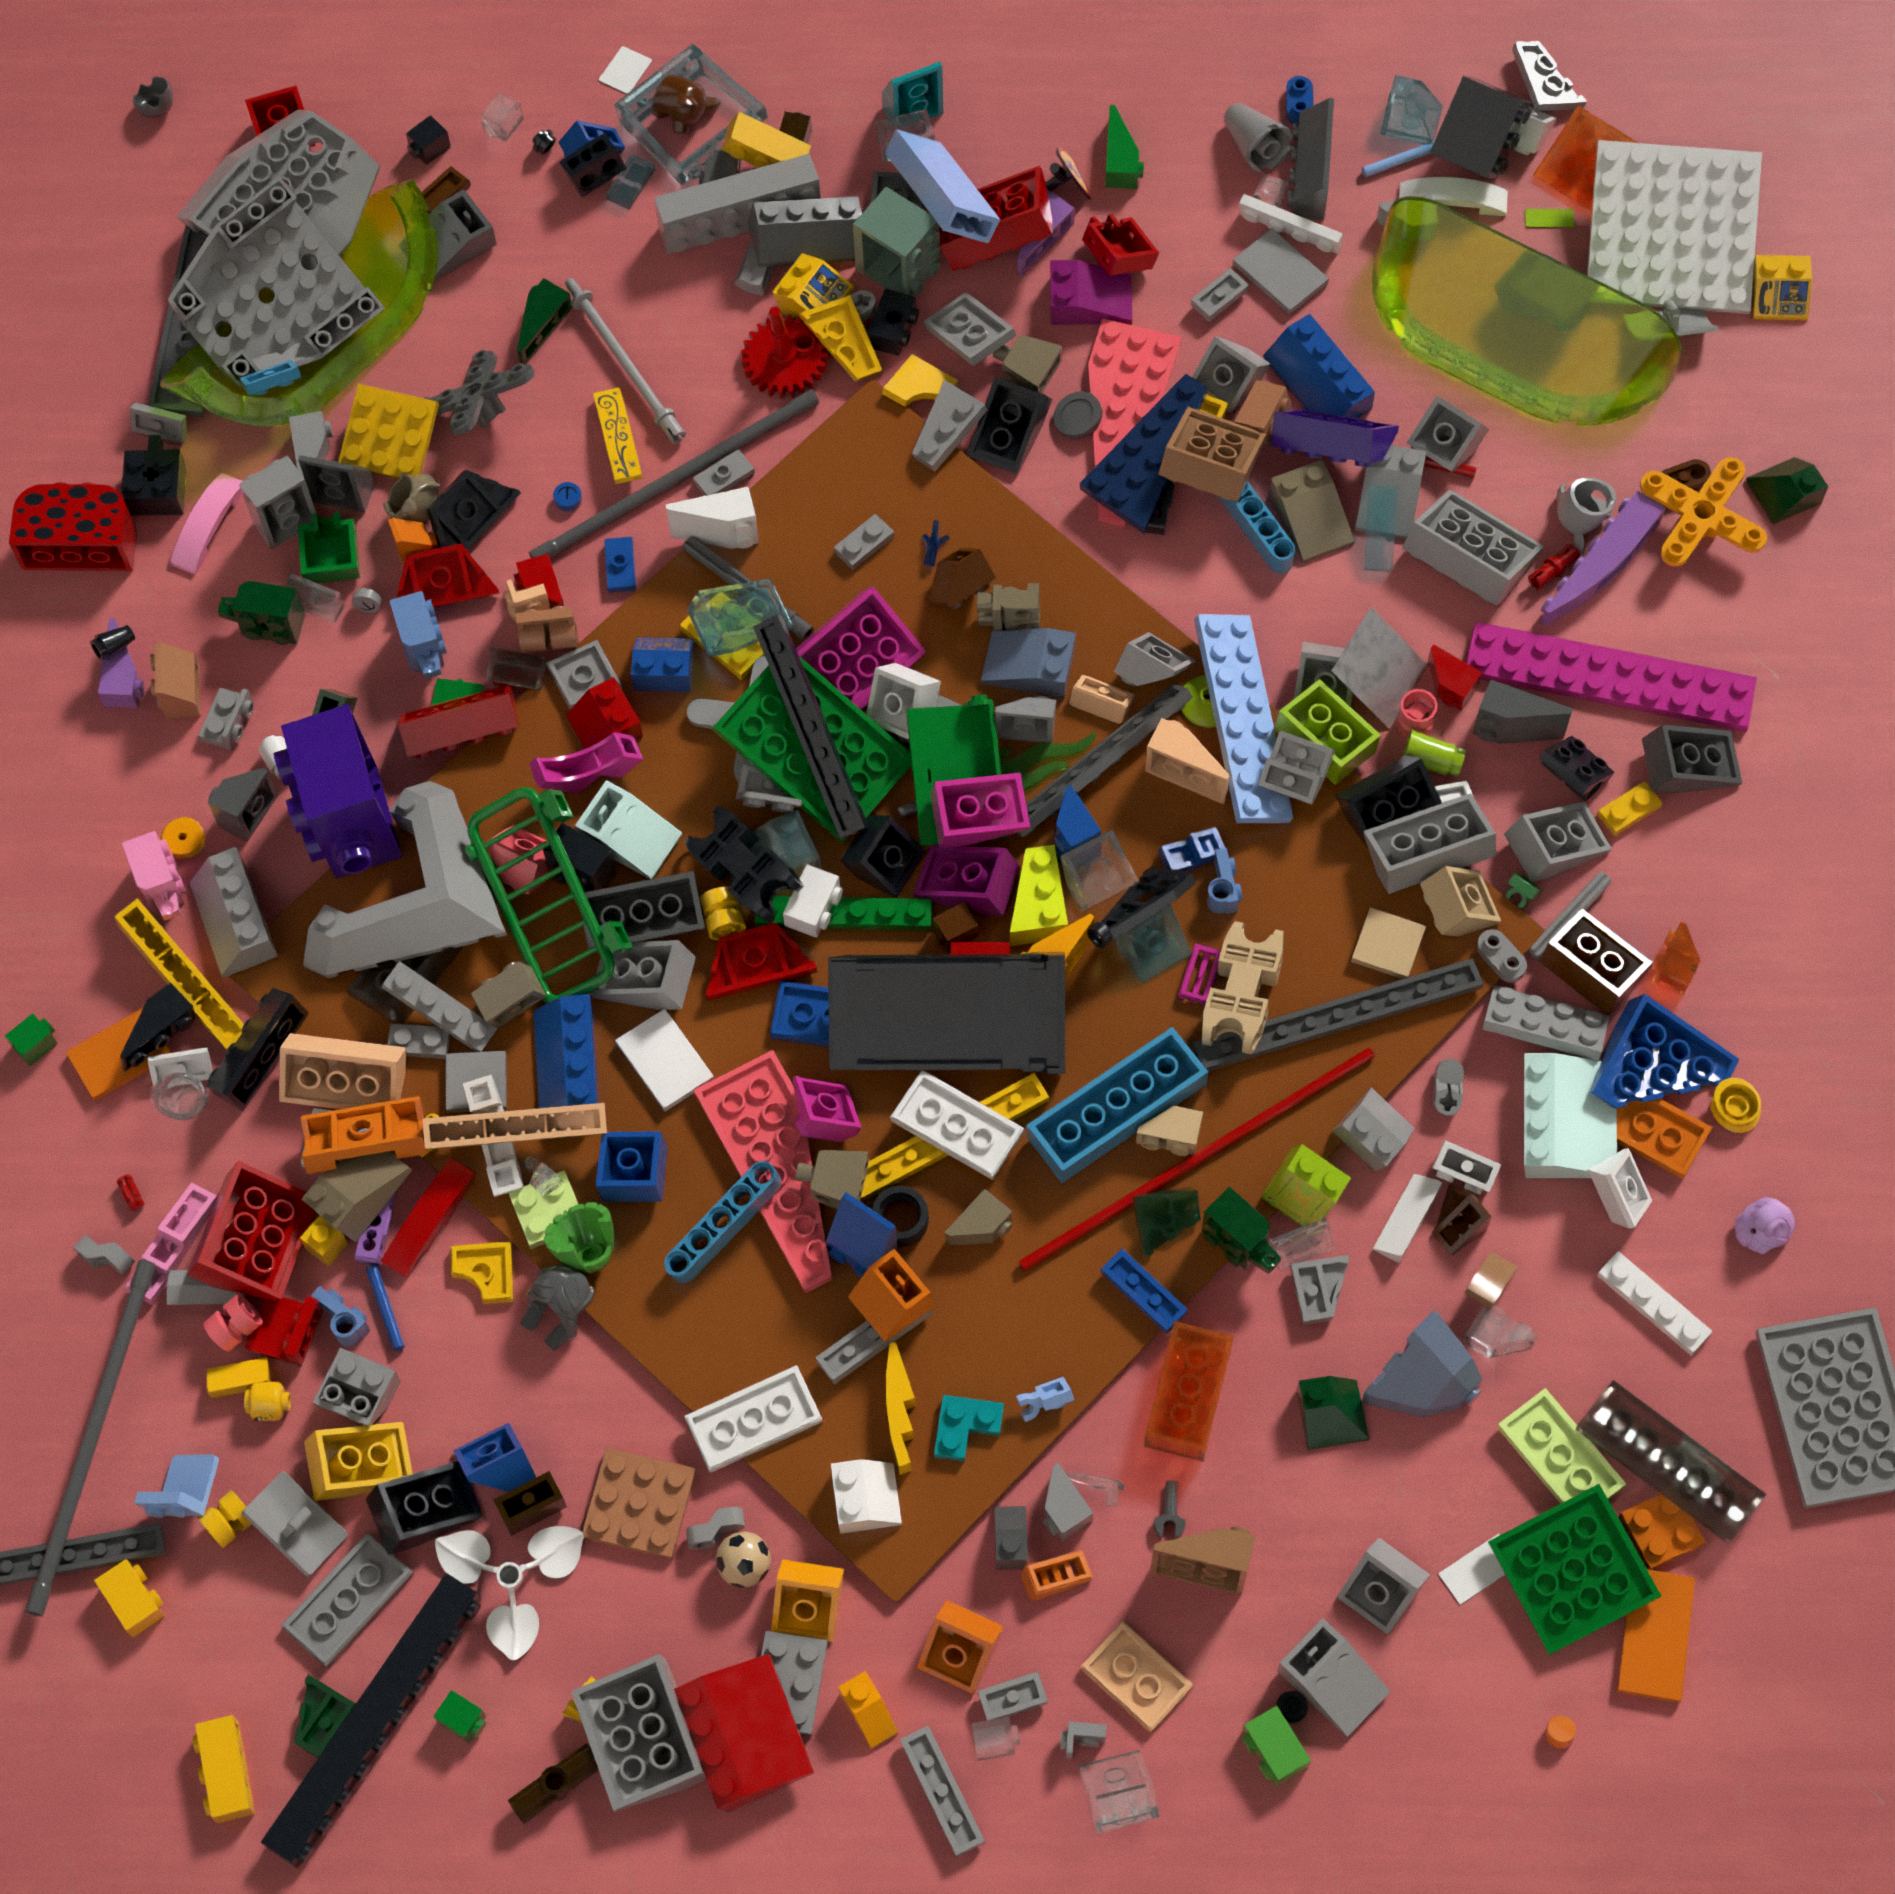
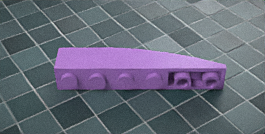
(1606, 555)

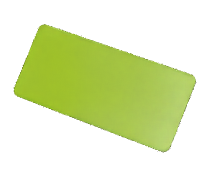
(1549, 217)

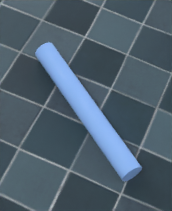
(1396, 160)

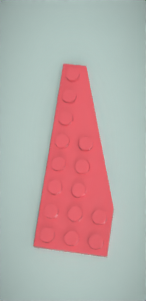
(1128, 377)
(755, 1122)

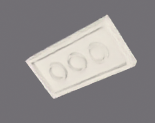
(957, 1124)
(753, 1419)

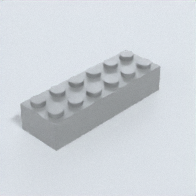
(724, 205)

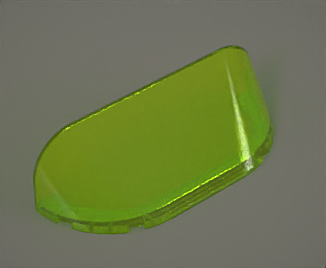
(389, 254)
(1517, 319)

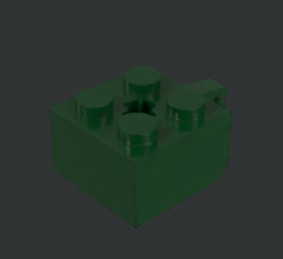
(265, 612)
(1239, 1232)

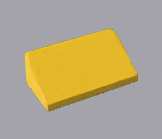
(237, 1377)

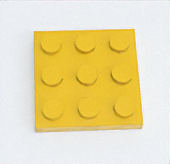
(388, 432)

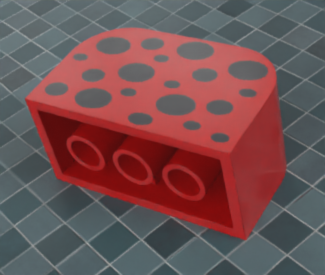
(72, 528)

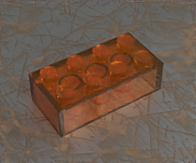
(1188, 1391)

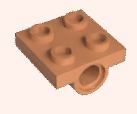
(546, 629)

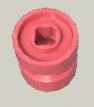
(1417, 711)
(229, 1325)

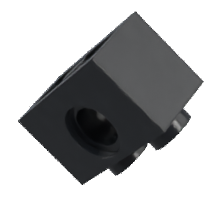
(893, 308)

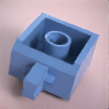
(419, 633)

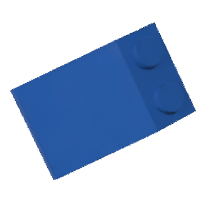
(859, 1235)

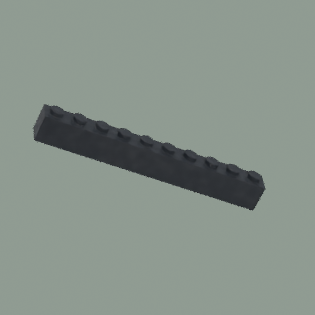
(371, 1721)

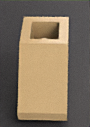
(1172, 1130)

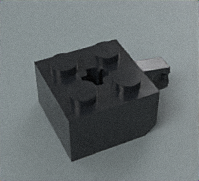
(154, 480)

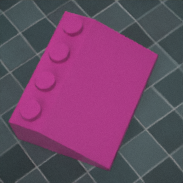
(857, 641)

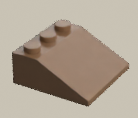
(1211, 454)
(1206, 1559)

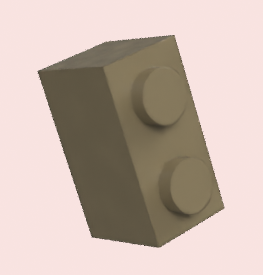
(508, 994)

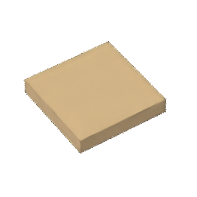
(1388, 943)

